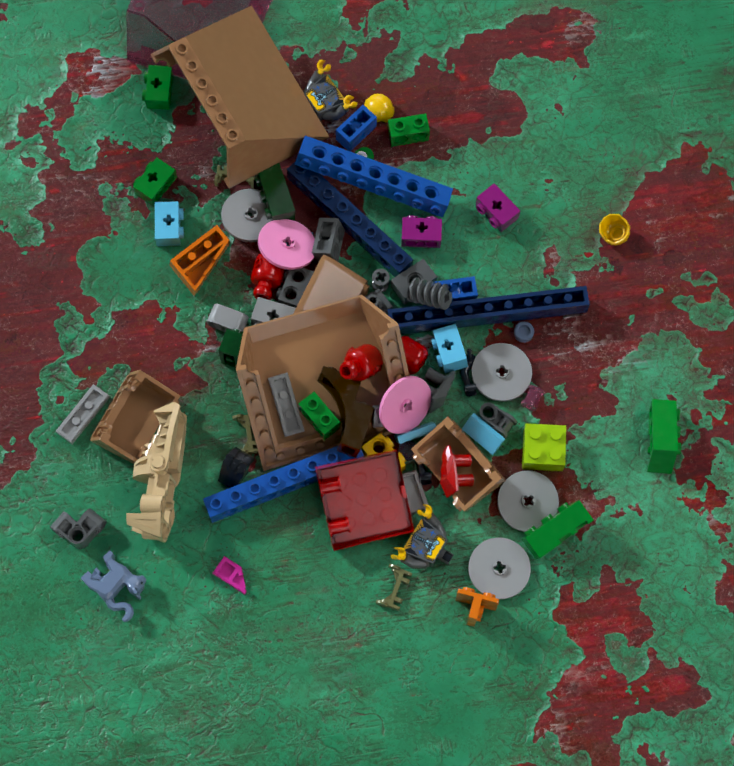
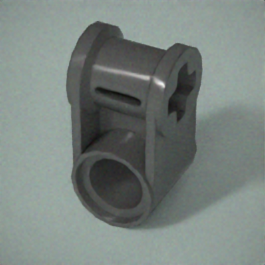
(498, 419)

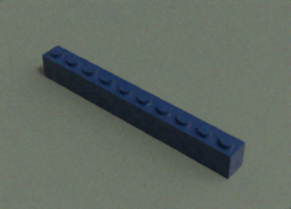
(492, 310)

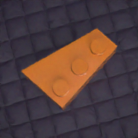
(200, 258)

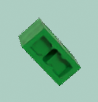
(408, 130)
(319, 415)

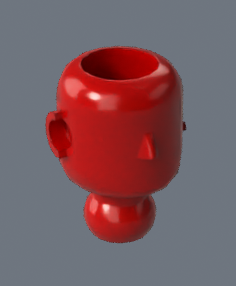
(265, 277)
(415, 354)
(361, 363)

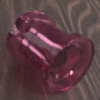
(532, 398)

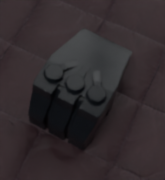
(235, 467)

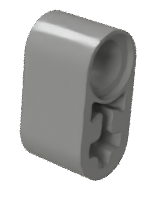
(226, 318)

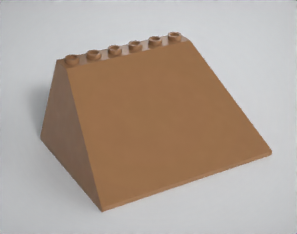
(245, 92)
(302, 347)

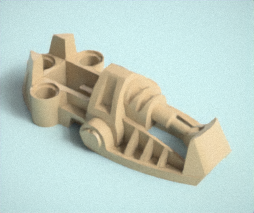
(162, 472)

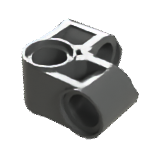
(89, 524)

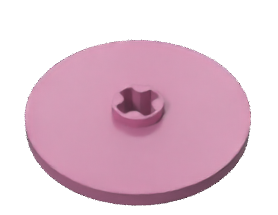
(275, 250)
(392, 411)

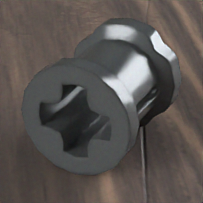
(382, 275)

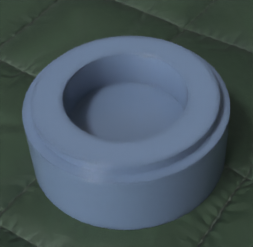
(523, 332)

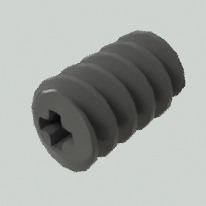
(429, 293)

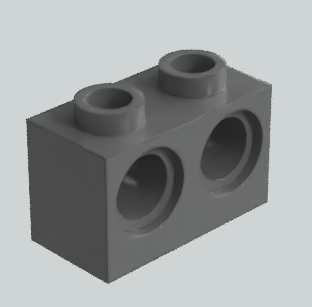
(328, 238)
(293, 287)

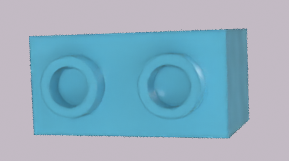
(165, 213)
(449, 338)

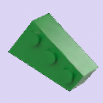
(663, 436)

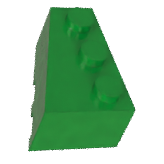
(556, 528)

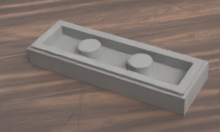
(286, 404)
(82, 414)

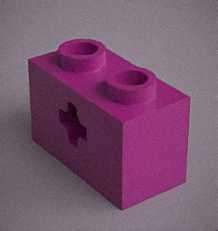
(495, 198)
(414, 238)

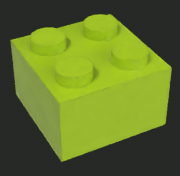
(544, 447)

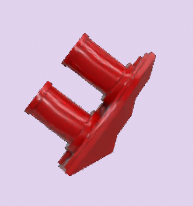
(449, 478)

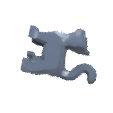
(113, 582)

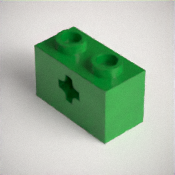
(158, 97)
(154, 190)

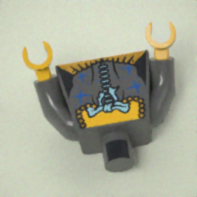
(325, 96)
(425, 543)

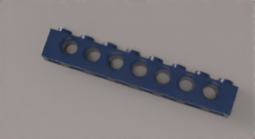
(353, 220)

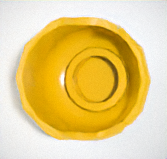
(380, 106)
(614, 229)

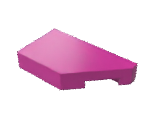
(231, 574)

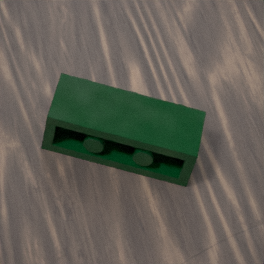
(275, 194)

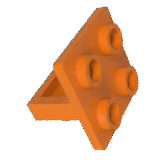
(478, 603)

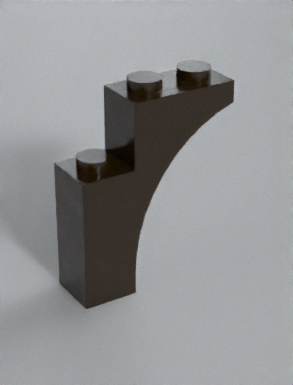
(354, 414)

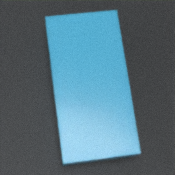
(415, 433)
(483, 434)

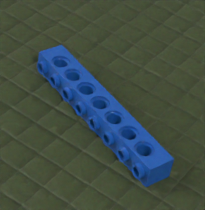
(374, 176)
(270, 485)

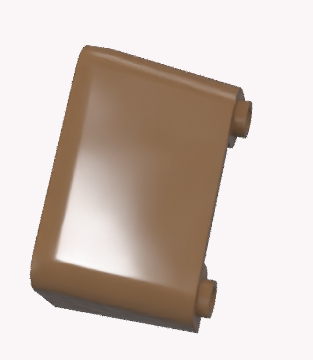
(331, 284)
(131, 416)
(485, 475)

